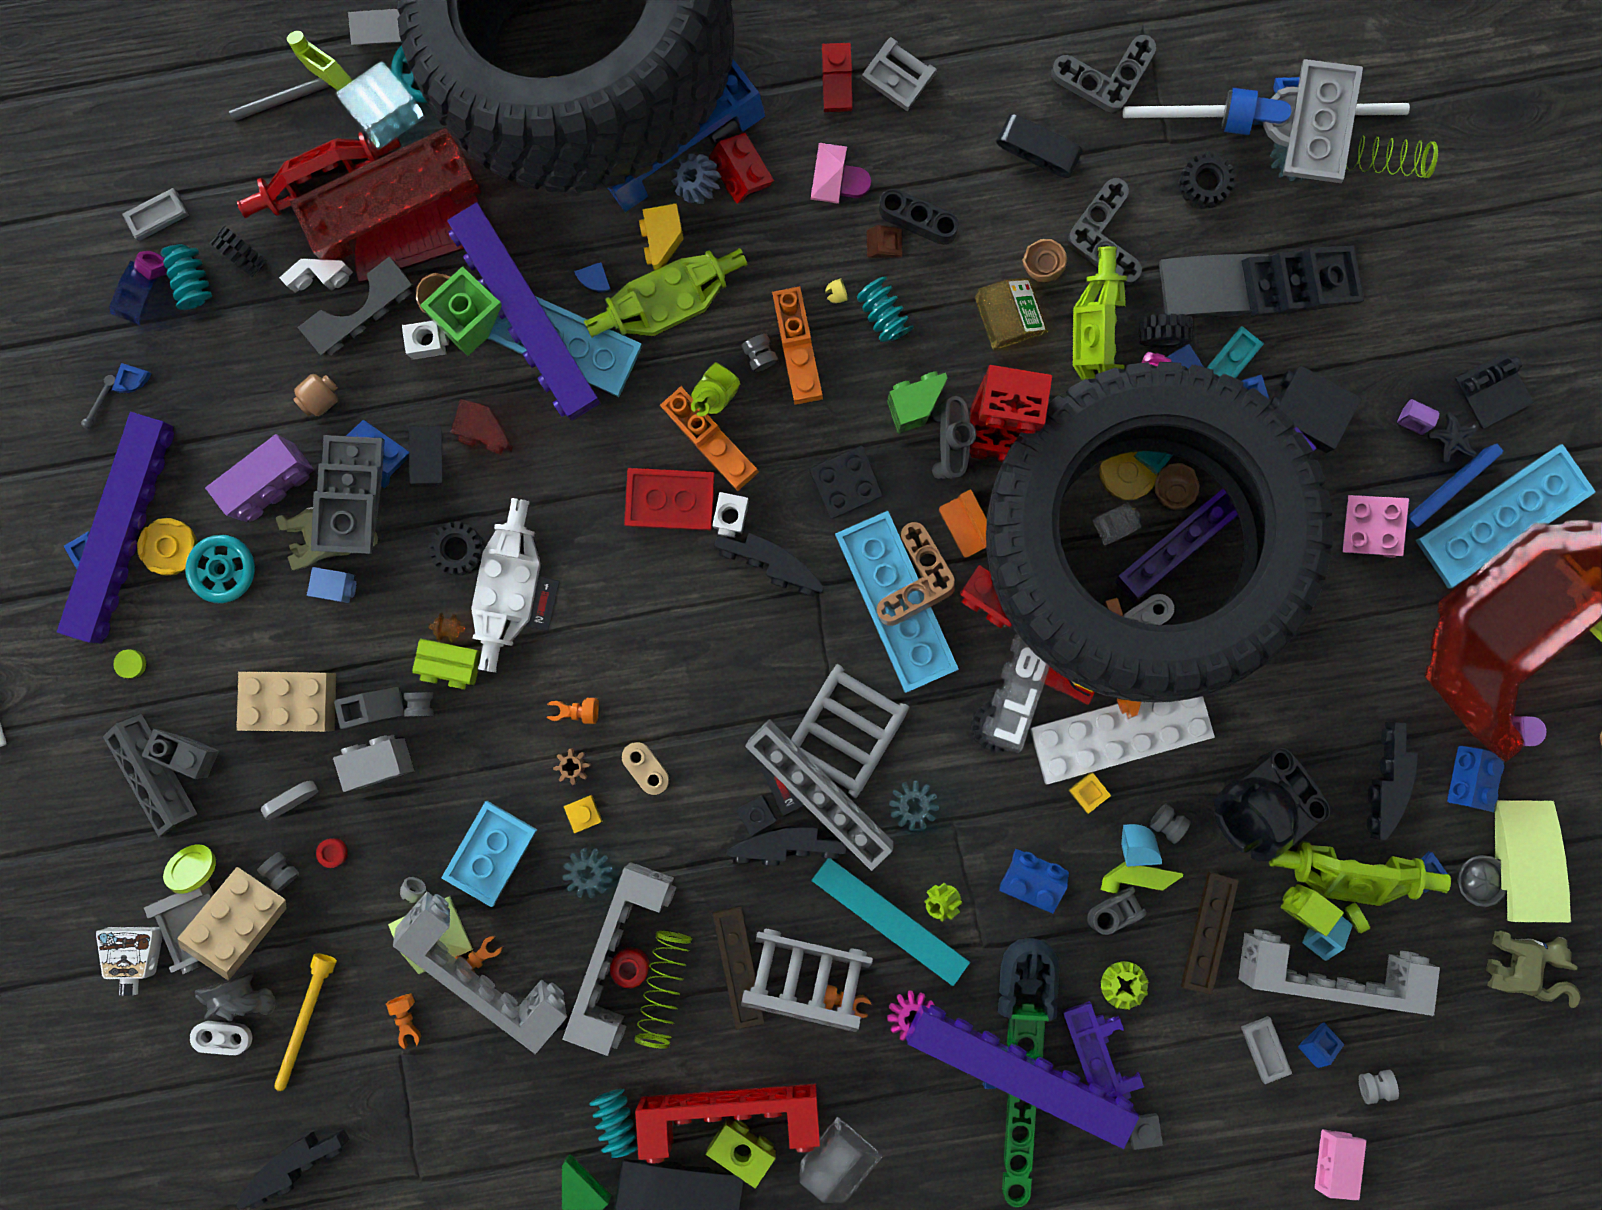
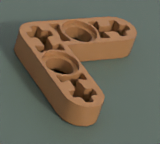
(925, 584)

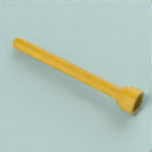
(321, 967)

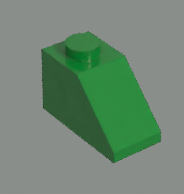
(581, 1189)

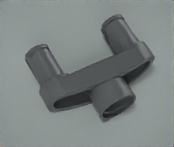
(954, 454)

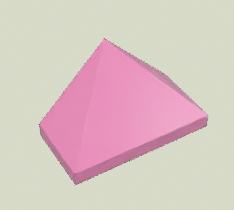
(828, 173)

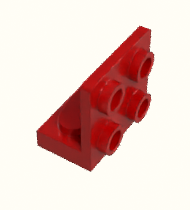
(980, 593)

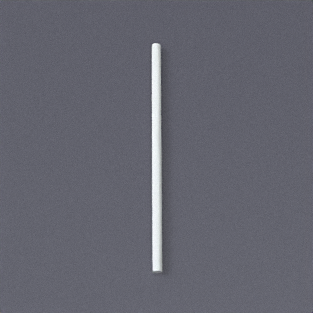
(1218, 110)

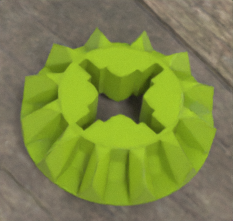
(1126, 971)

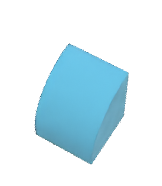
(1139, 846)
(1332, 944)

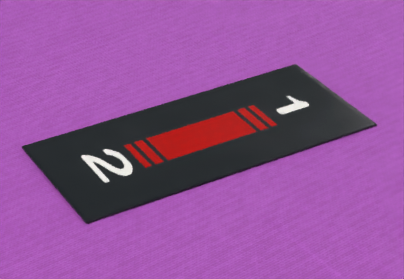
(543, 603)
(784, 797)

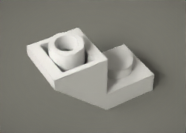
(330, 272)

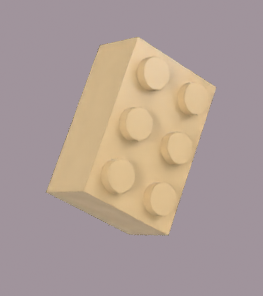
(286, 701)
(232, 923)

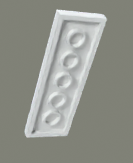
(1109, 738)

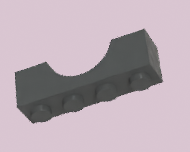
(385, 286)

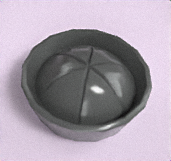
(1481, 881)

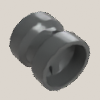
(760, 352)
(1169, 823)
(278, 871)

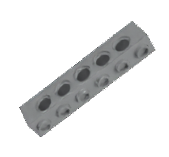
(820, 795)

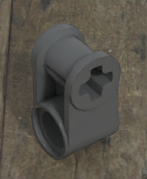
(1122, 911)

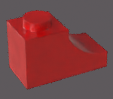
(837, 77)

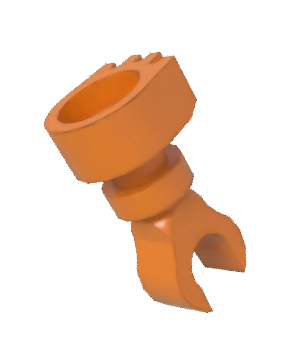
(588, 711)
(476, 958)
(833, 998)
(399, 1006)

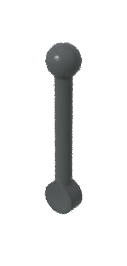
(87, 422)

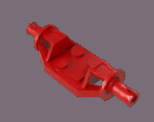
(301, 167)

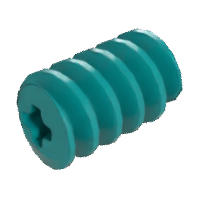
(185, 276)
(883, 311)
(615, 1123)

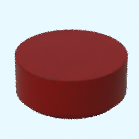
(331, 852)

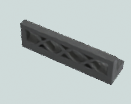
(164, 790)

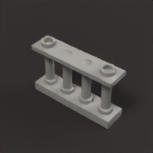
(786, 1003)

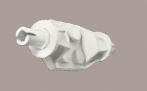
(505, 585)

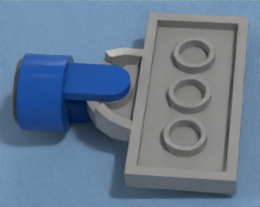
(1307, 119)

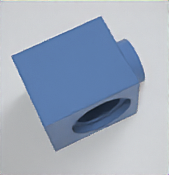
(331, 585)

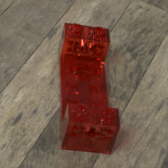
(383, 193)

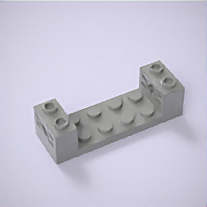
(419, 941)
(1408, 986)
(590, 1024)

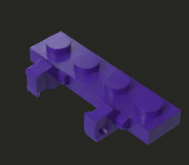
(1090, 1040)

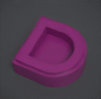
(855, 182)
(150, 264)

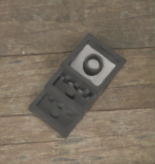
(1205, 285)
(347, 494)

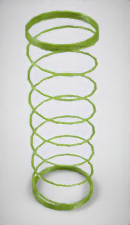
(1431, 168)
(685, 940)

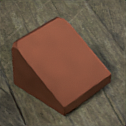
(884, 242)

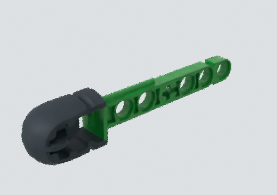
(1024, 1022)

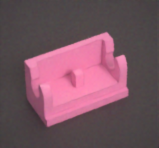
(1340, 1165)

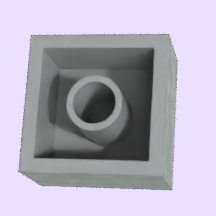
(365, 766)

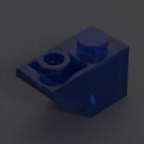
(131, 295)

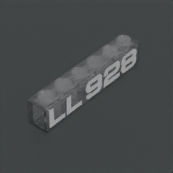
(1017, 699)

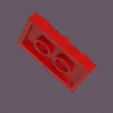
(669, 499)

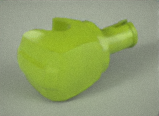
(714, 390)

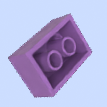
(260, 479)

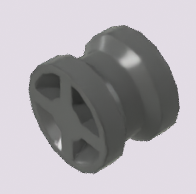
(419, 704)

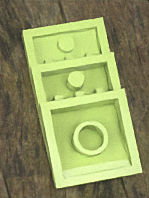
(1532, 861)

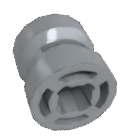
(1378, 1087)

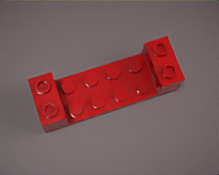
(1007, 405)
(656, 1114)

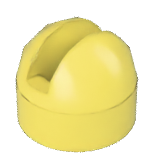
(839, 292)

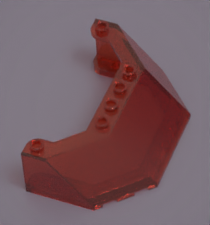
(1513, 622)

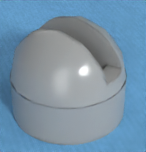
(415, 884)

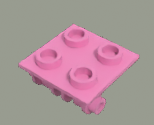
(1376, 525)

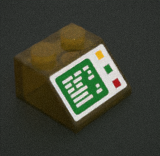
(1010, 312)

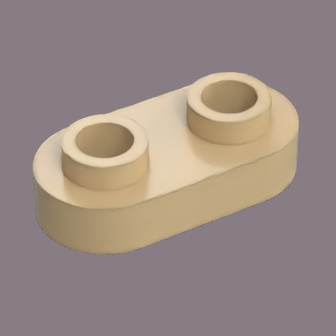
(647, 766)

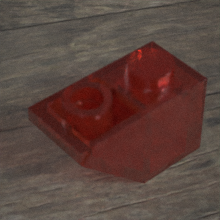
(479, 424)

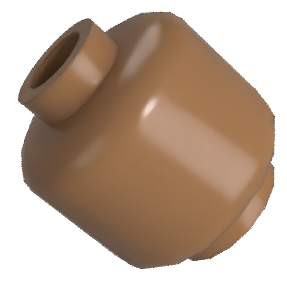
(315, 395)

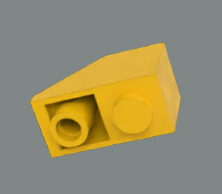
(663, 233)

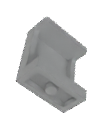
(173, 917)

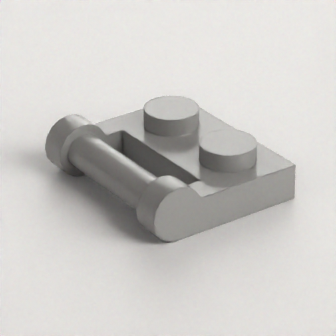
(893, 80)

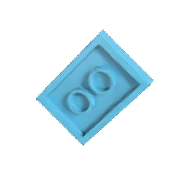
(489, 853)

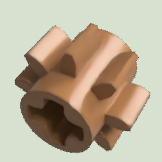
(568, 773)

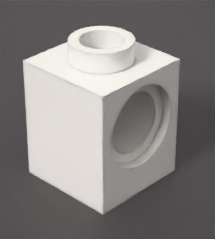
(413, 336)
(734, 502)

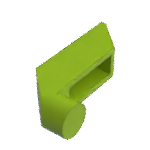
(318, 61)
(1141, 876)

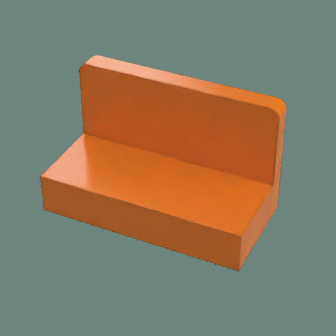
(965, 523)

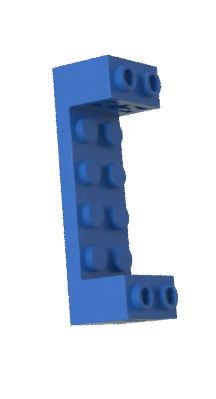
(738, 101)

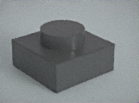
(1146, 1132)

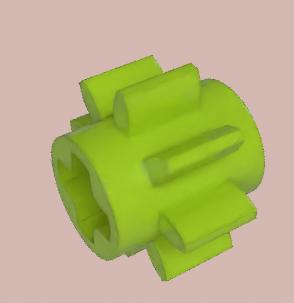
(943, 902)

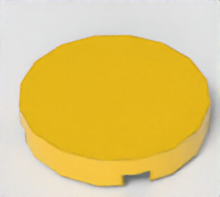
(1126, 477)
(166, 546)

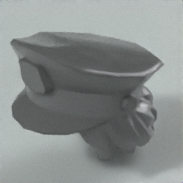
(235, 998)

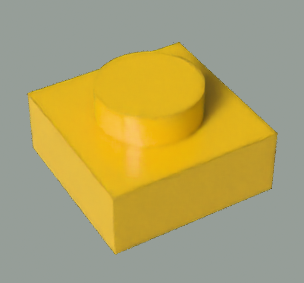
(1089, 792)
(583, 814)

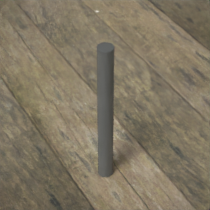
(278, 99)

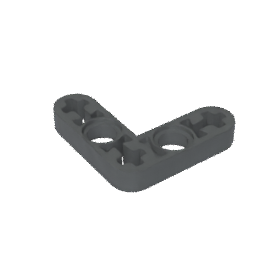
(1105, 85)
(1094, 230)

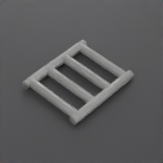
(883, 735)

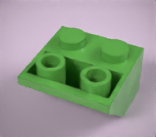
(914, 402)

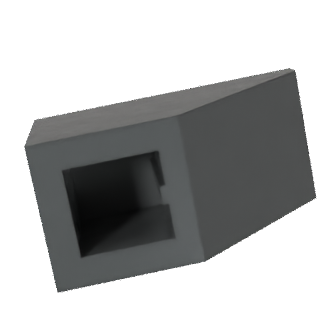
(369, 707)
(180, 754)

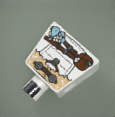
(128, 955)

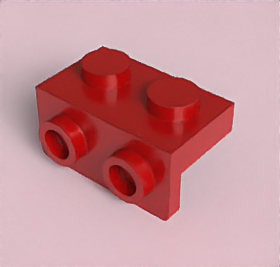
(740, 167)

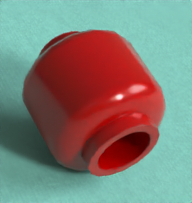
(629, 967)

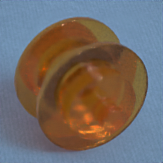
(446, 627)

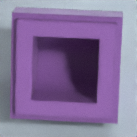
(1418, 417)
(1531, 728)

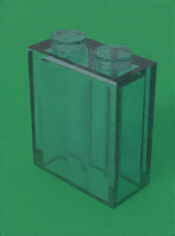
(380, 105)

